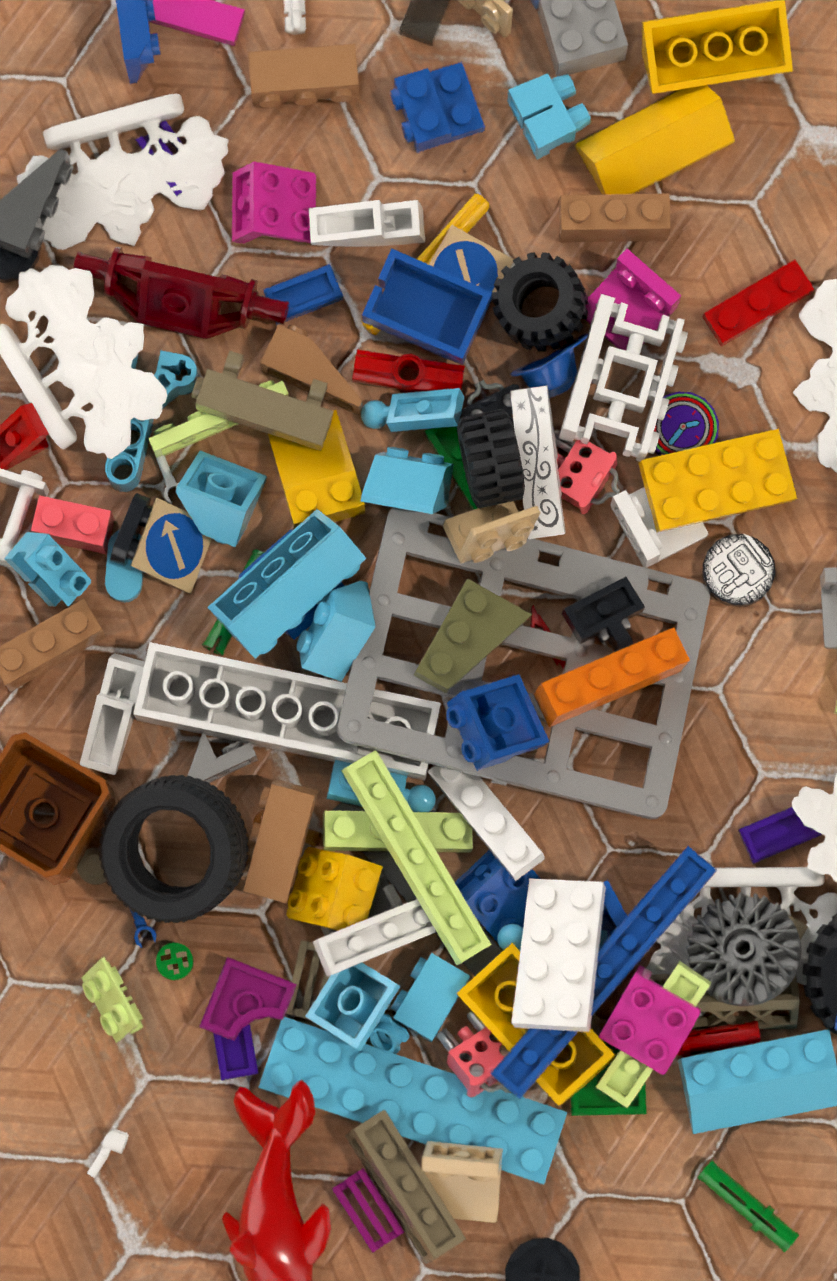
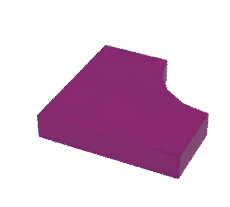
(243, 997)

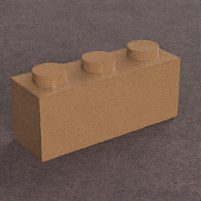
(303, 75)
(614, 217)
(48, 644)
(279, 840)

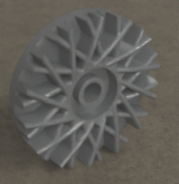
(739, 926)

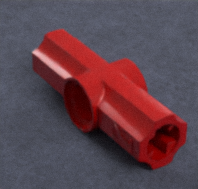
(384, 370)

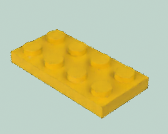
(717, 480)

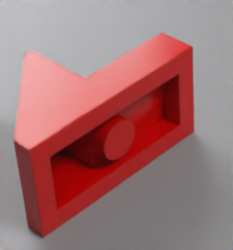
(21, 436)

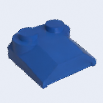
(137, 41)

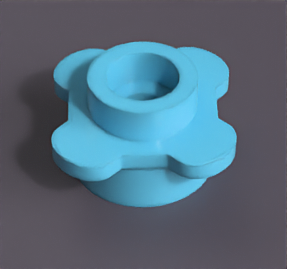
(388, 1035)

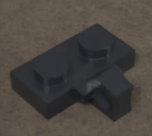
(605, 614)

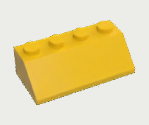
(492, 1000)

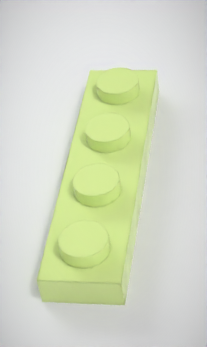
(198, 427)
(357, 833)
(625, 1073)

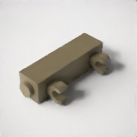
(262, 408)

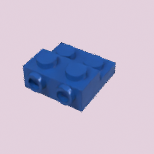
(436, 106)
(496, 722)

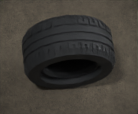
(137, 885)

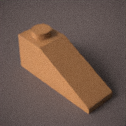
(298, 361)

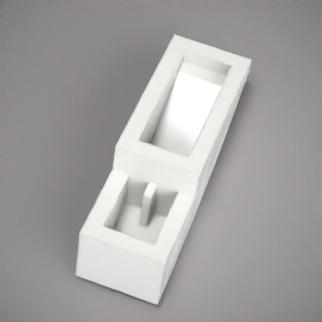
(367, 224)
(112, 714)

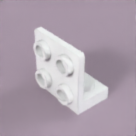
(638, 524)

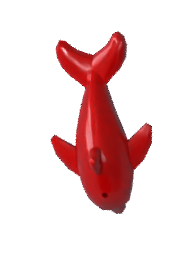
(271, 1234)

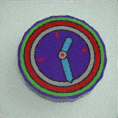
(687, 424)

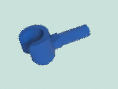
(140, 924)

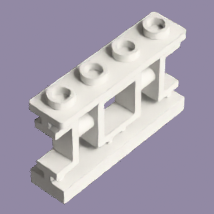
(596, 371)

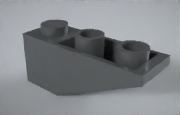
(30, 203)

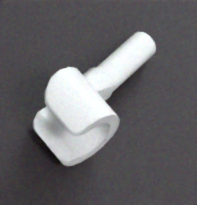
(167, 475)
(114, 1141)

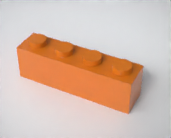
(611, 677)

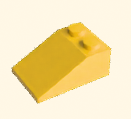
(318, 478)

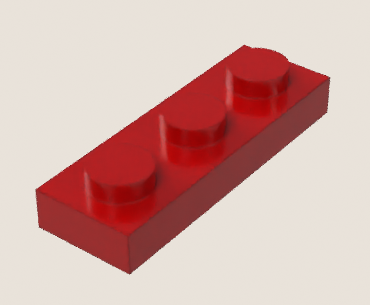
(758, 302)

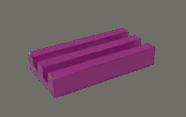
(350, 1182)

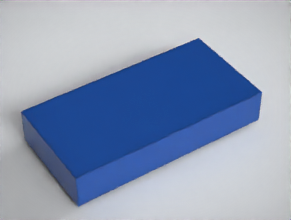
(307, 292)

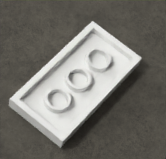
(559, 955)

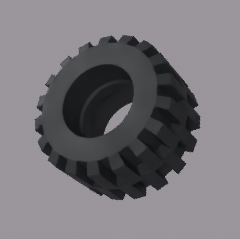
(525, 278)
(491, 458)

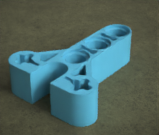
(135, 454)

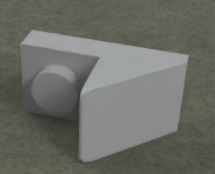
(210, 768)

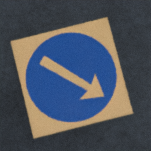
(470, 259)
(171, 547)

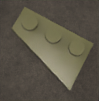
(468, 634)

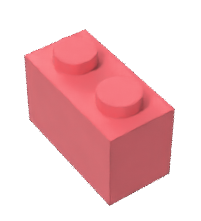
(74, 524)

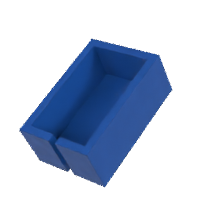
(427, 306)

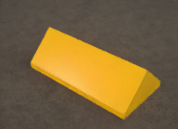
(716, 46)
(657, 141)

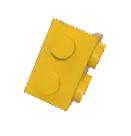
(332, 889)

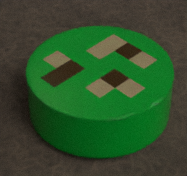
(174, 961)

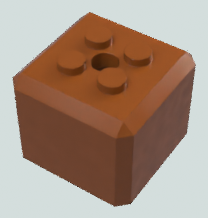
(81, 801)

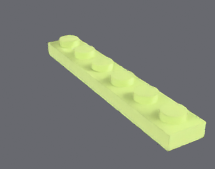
(416, 857)

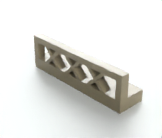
(722, 1012)
(405, 1187)

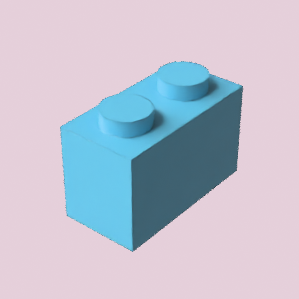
(430, 996)

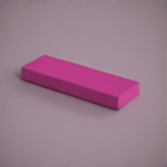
(201, 18)

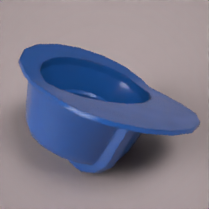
(555, 370)

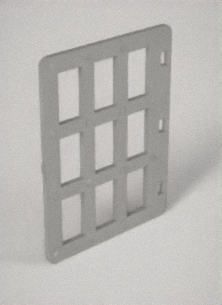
(576, 577)

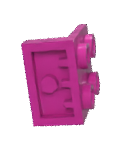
(272, 202)
(641, 289)
(650, 1022)

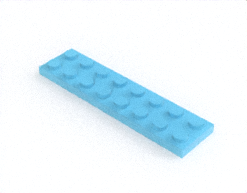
(417, 1097)

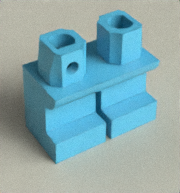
(543, 115)
(47, 569)

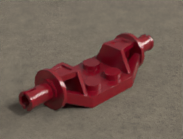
(180, 297)

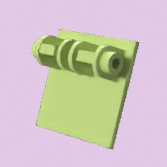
(103, 988)

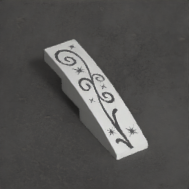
(539, 459)

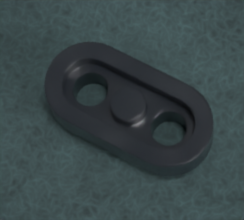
(135, 518)

